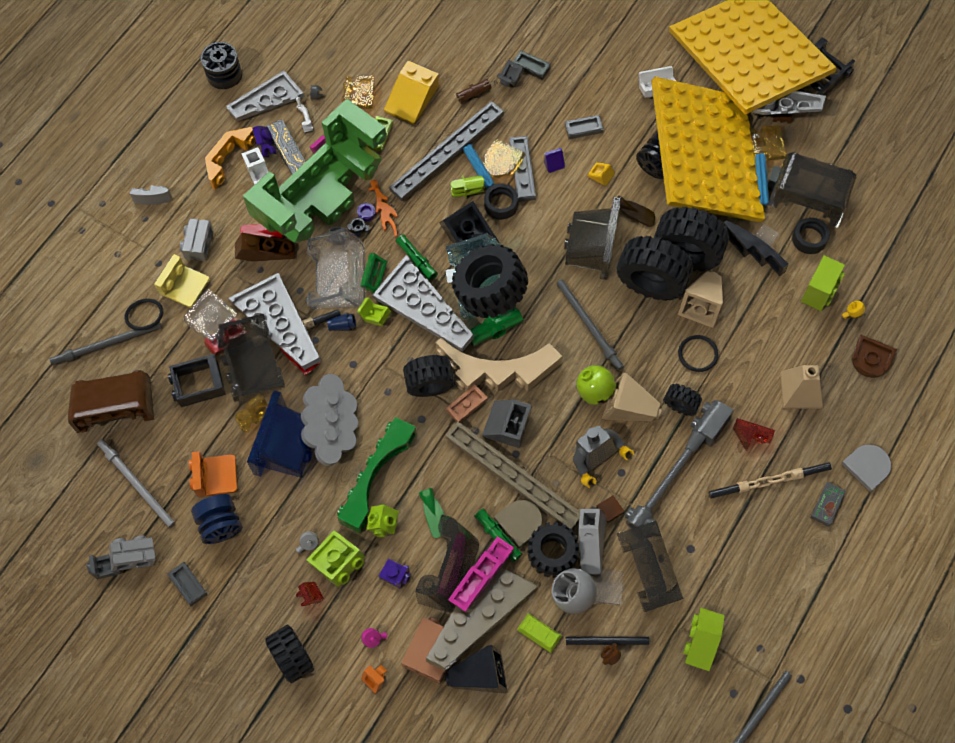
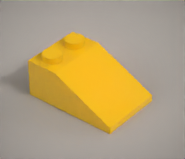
(412, 92)

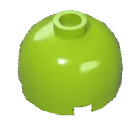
(595, 384)

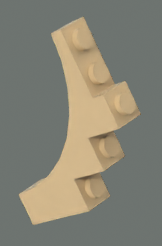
(497, 374)

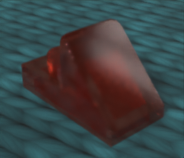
(746, 431)

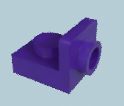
(395, 574)

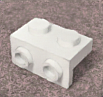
(646, 76)

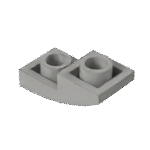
(155, 195)

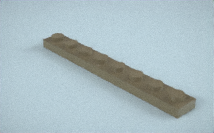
(513, 475)

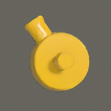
(854, 309)

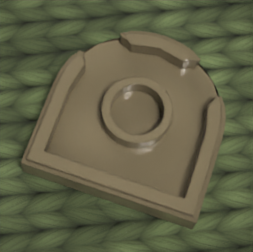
(519, 521)

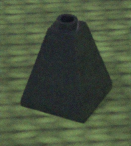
(479, 672)

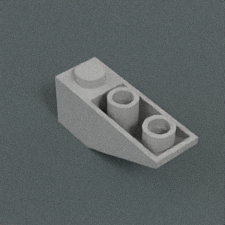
(591, 540)

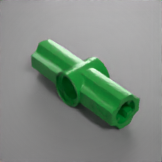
(496, 327)

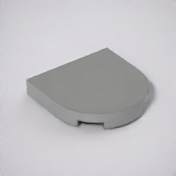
(868, 465)

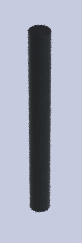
(607, 640)

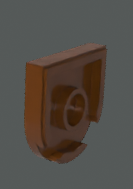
(872, 357)

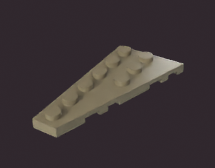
(488, 610)

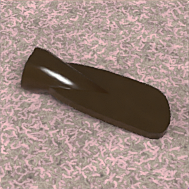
(637, 212)

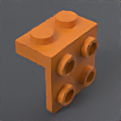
(213, 474)

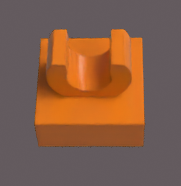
(374, 678)

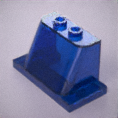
(279, 441)

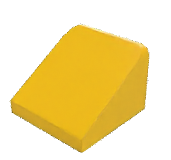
(601, 173)

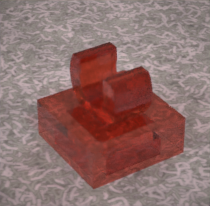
(310, 593)

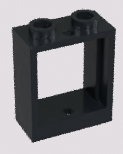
(193, 366)

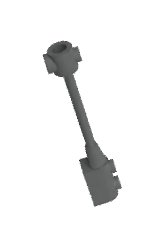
(704, 431)

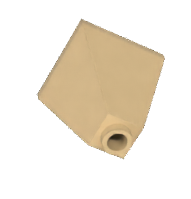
(703, 299)
(802, 387)
(631, 402)

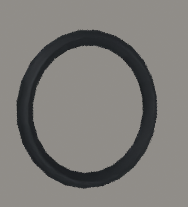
(148, 326)
(693, 368)

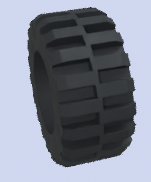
(697, 234)
(480, 266)
(654, 268)

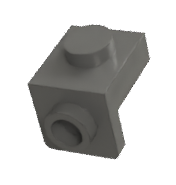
(510, 74)
(100, 567)

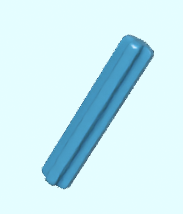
(478, 165)
(761, 172)

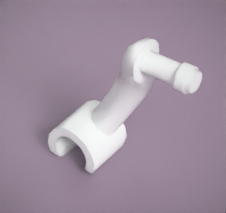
(307, 125)

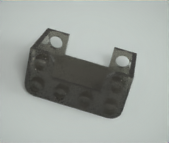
(249, 358)

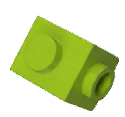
(373, 313)

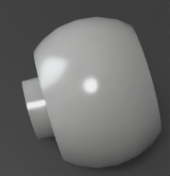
(574, 591)

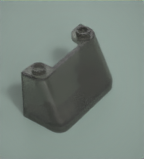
(459, 558)

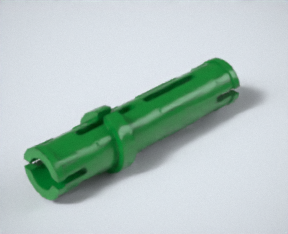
(421, 262)
(491, 527)

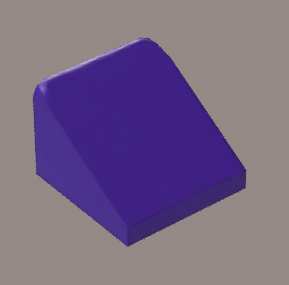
(554, 160)

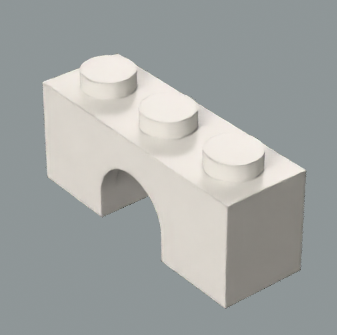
(255, 164)

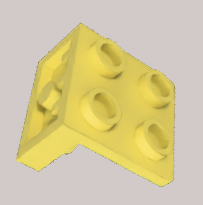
(181, 282)

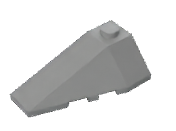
(794, 103)

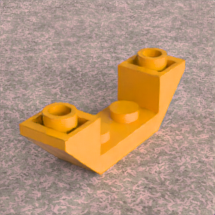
(242, 137)

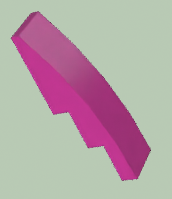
(481, 574)

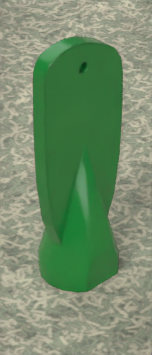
(432, 511)

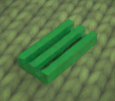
(371, 271)

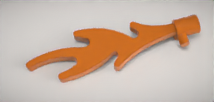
(386, 209)

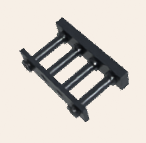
(834, 80)

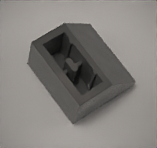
(507, 422)

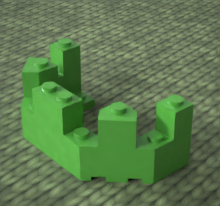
(321, 180)

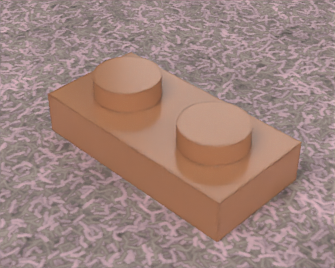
(466, 404)

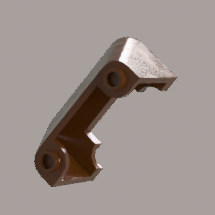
(110, 399)

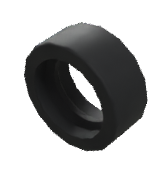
(498, 189)
(811, 223)

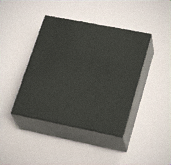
(773, 177)

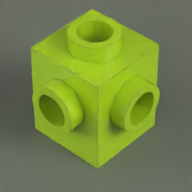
(382, 520)

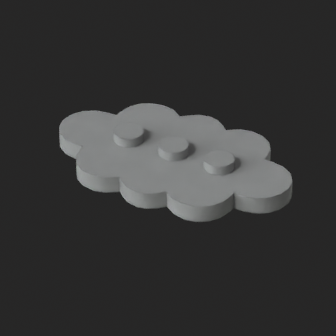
(329, 419)

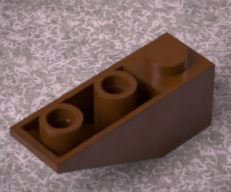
(262, 248)

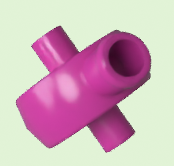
(372, 637)

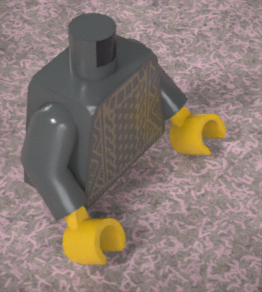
(595, 448)

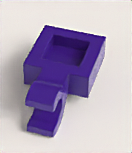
(264, 139)

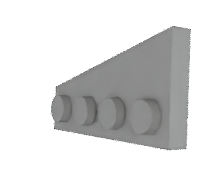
(269, 95)

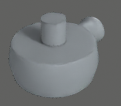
(308, 541)

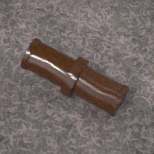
(473, 91)

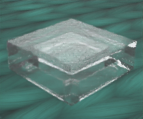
(767, 235)

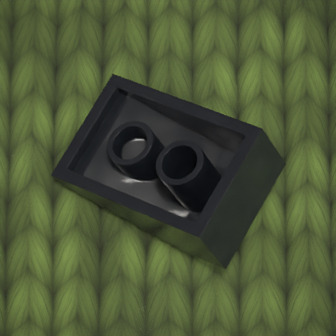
(466, 224)

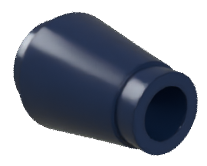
(342, 323)

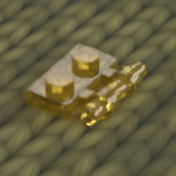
(364, 91)
(772, 141)
(252, 413)

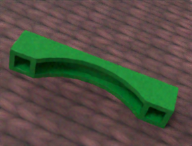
(395, 441)

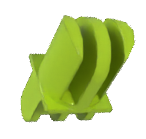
(467, 186)

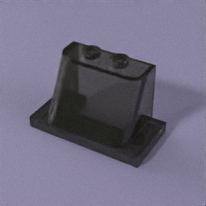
(592, 238)
(652, 564)

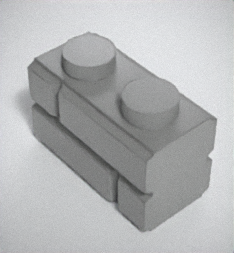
(196, 240)
(131, 553)

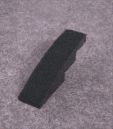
(748, 244)

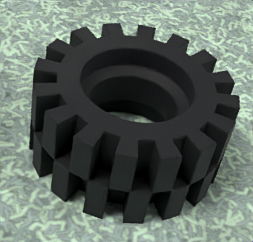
(682, 399)

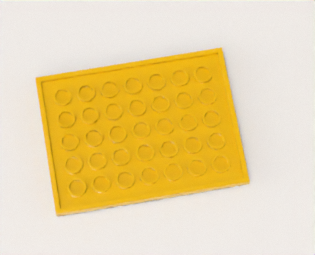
(752, 51)
(706, 151)

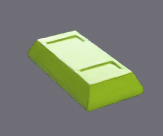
(539, 633)

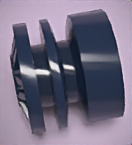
(216, 519)

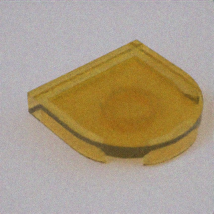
(502, 159)

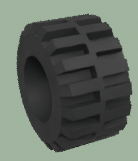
(428, 376)
(558, 534)
(289, 654)

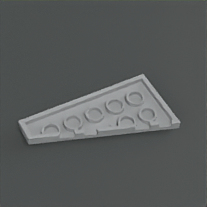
(419, 302)

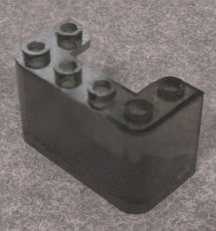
(814, 186)

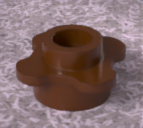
(611, 654)

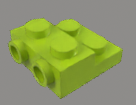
(336, 559)

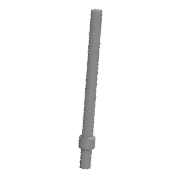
(113, 456)

